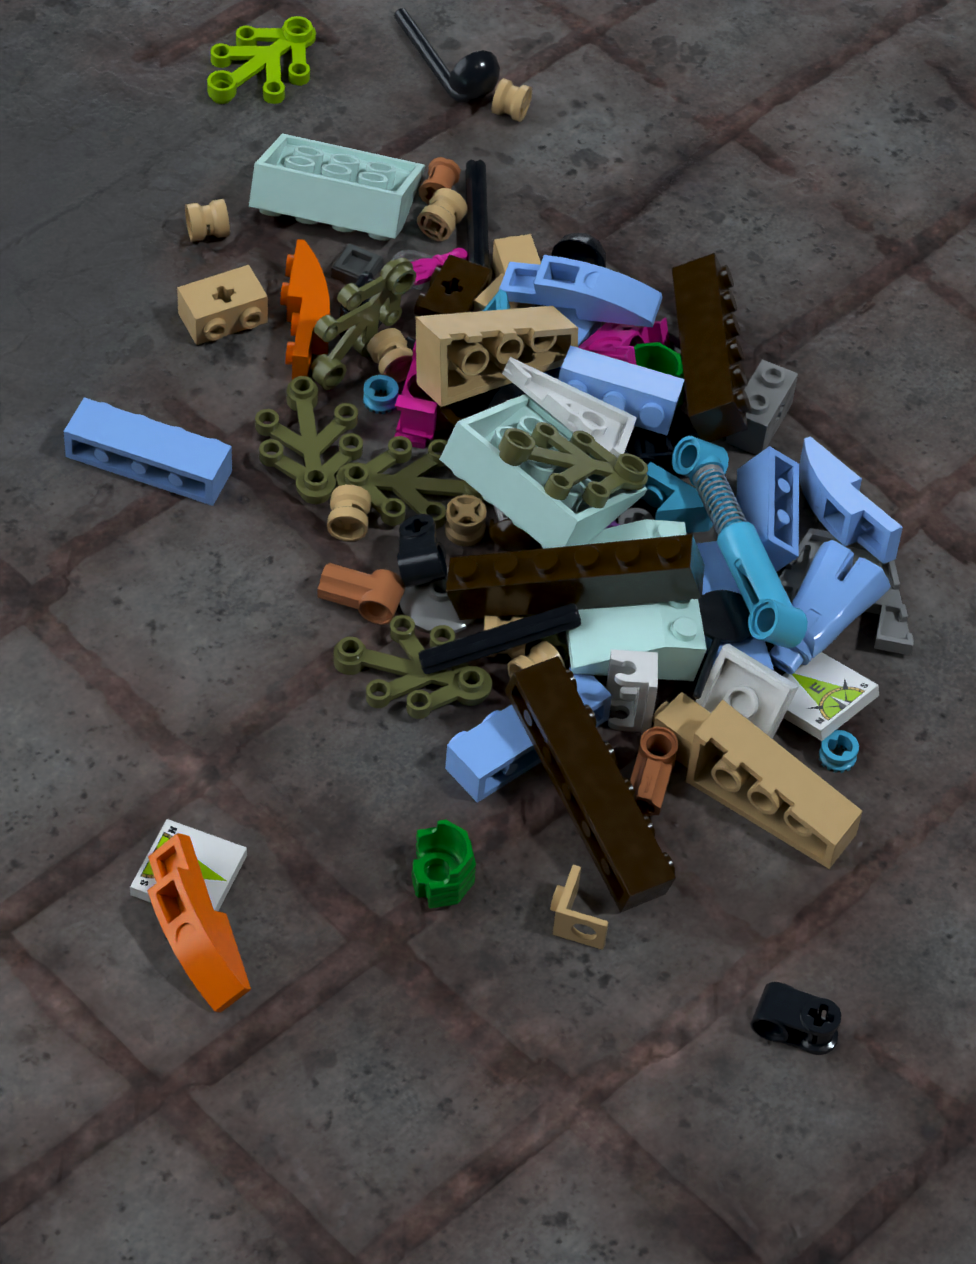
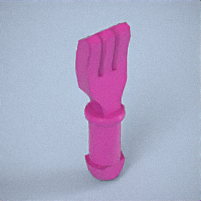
(425, 267)

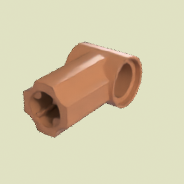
(373, 595)
(653, 772)

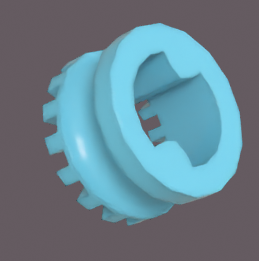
(380, 403)
(836, 762)

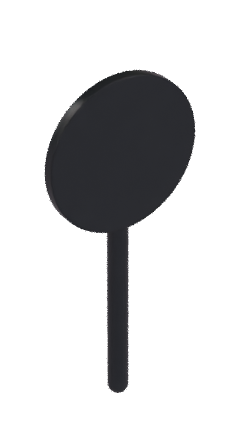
(723, 620)

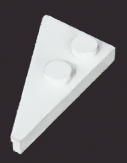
(573, 407)

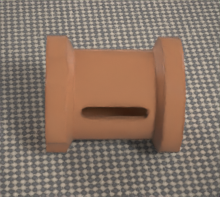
(442, 174)

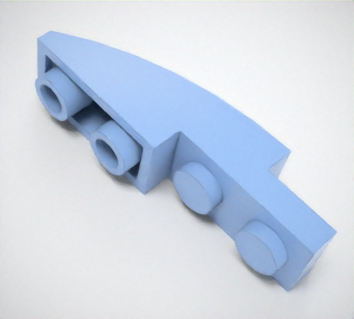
(588, 288)
(841, 507)

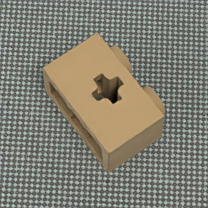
(222, 304)

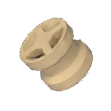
(511, 100)
(465, 520)

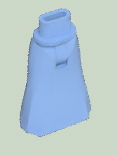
(831, 599)

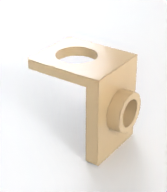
(566, 918)

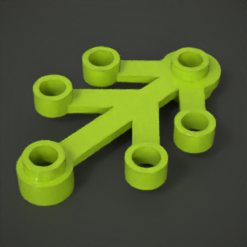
(295, 35)

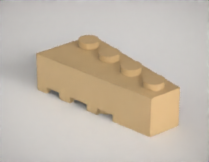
(469, 350)
(770, 786)

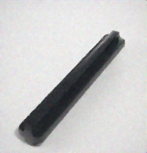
(477, 213)
(499, 638)

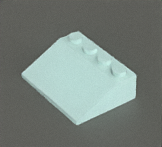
(335, 186)
(519, 490)
(661, 627)

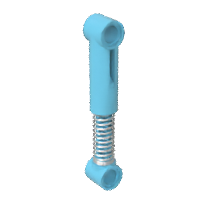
(771, 612)

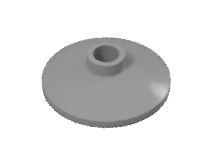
(431, 608)

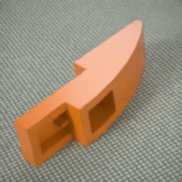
(306, 303)
(192, 927)

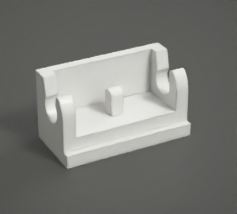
(633, 687)

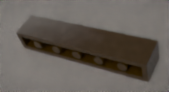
(710, 348)
(578, 574)
(590, 783)

